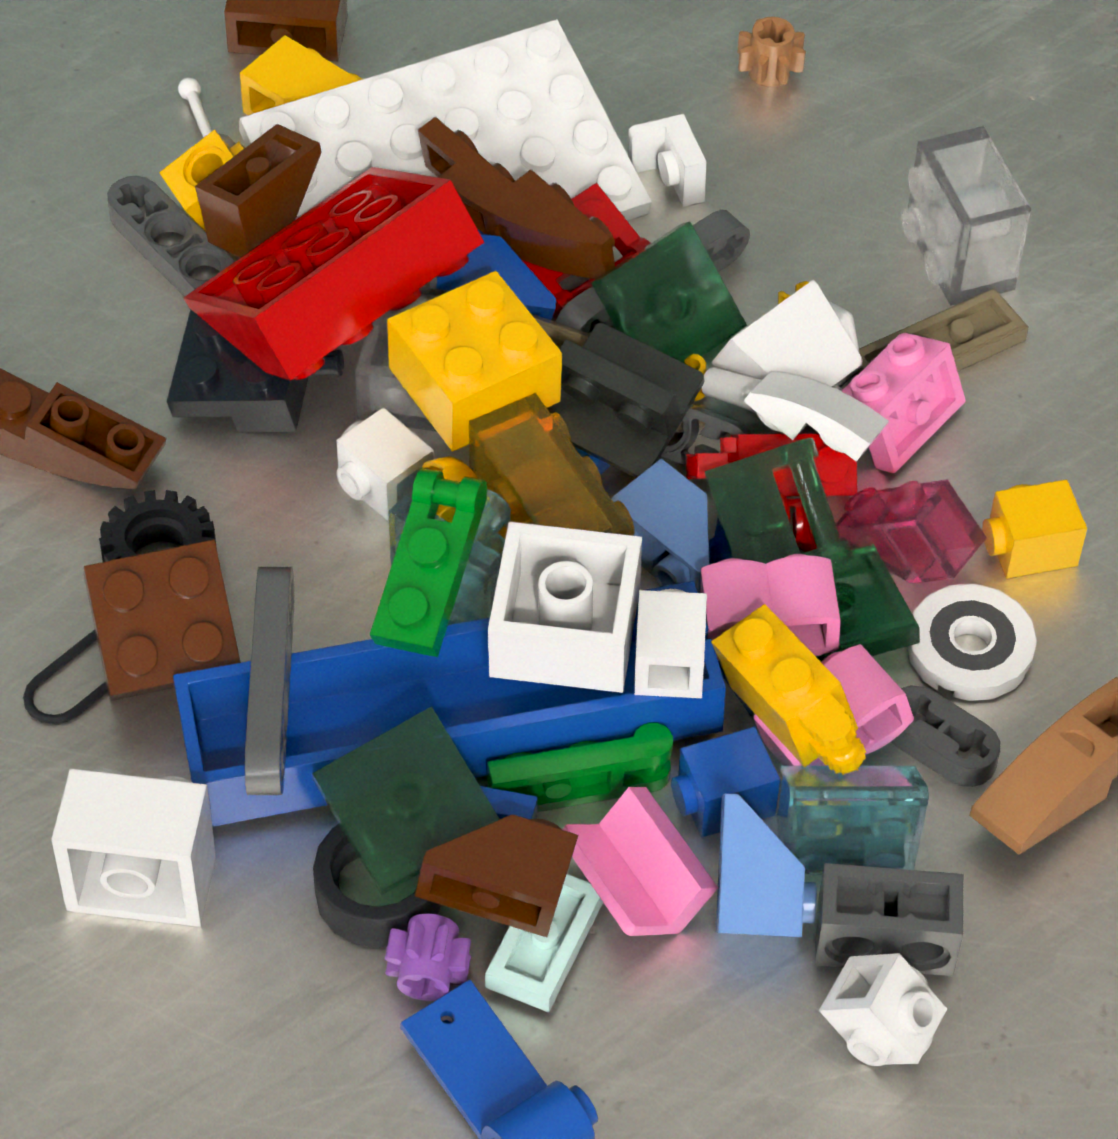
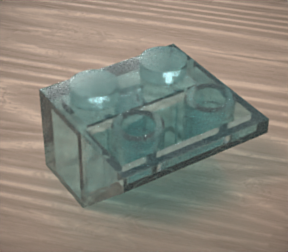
(852, 818)

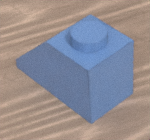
(759, 878)

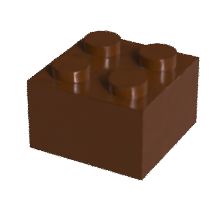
(160, 617)

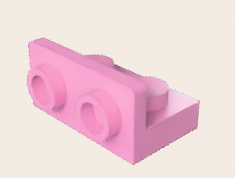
(914, 389)

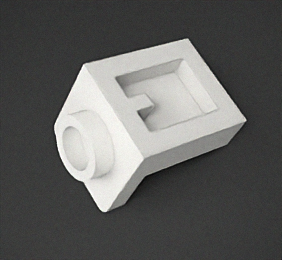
(674, 150)

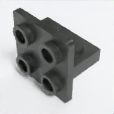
(623, 398)

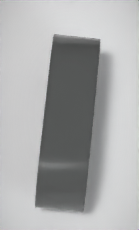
(946, 732)

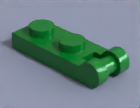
(429, 564)
(587, 769)

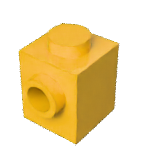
(1035, 528)

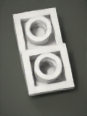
(792, 402)

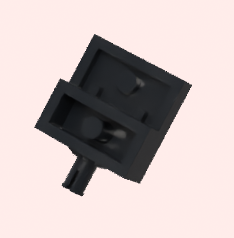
(222, 382)

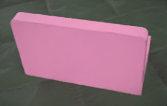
(642, 866)

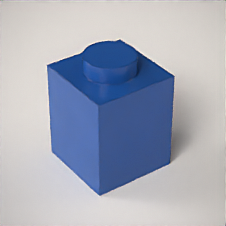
(721, 766)

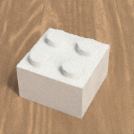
(565, 607)
(134, 846)

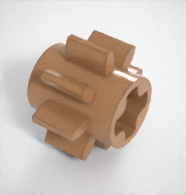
(771, 51)

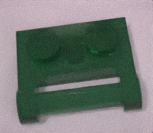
(755, 513)

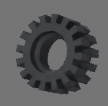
(153, 522)

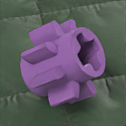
(428, 957)

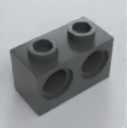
(890, 913)

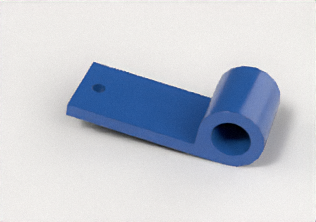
(491, 1075)

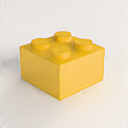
(472, 355)

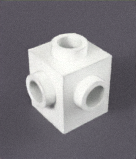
(883, 1009)

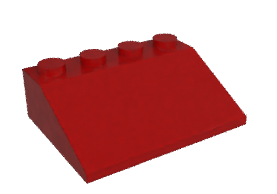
(338, 270)

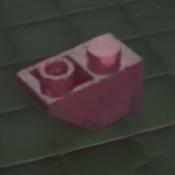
(915, 527)

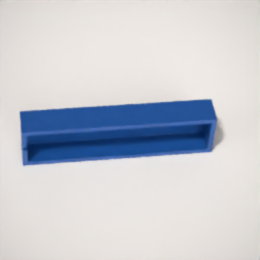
(364, 689)

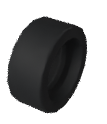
(354, 921)

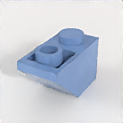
(672, 523)

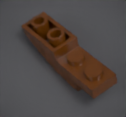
(526, 213)
(73, 435)

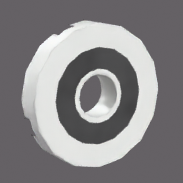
(981, 613)

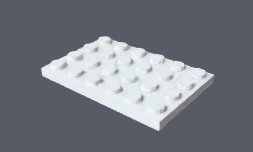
(511, 95)

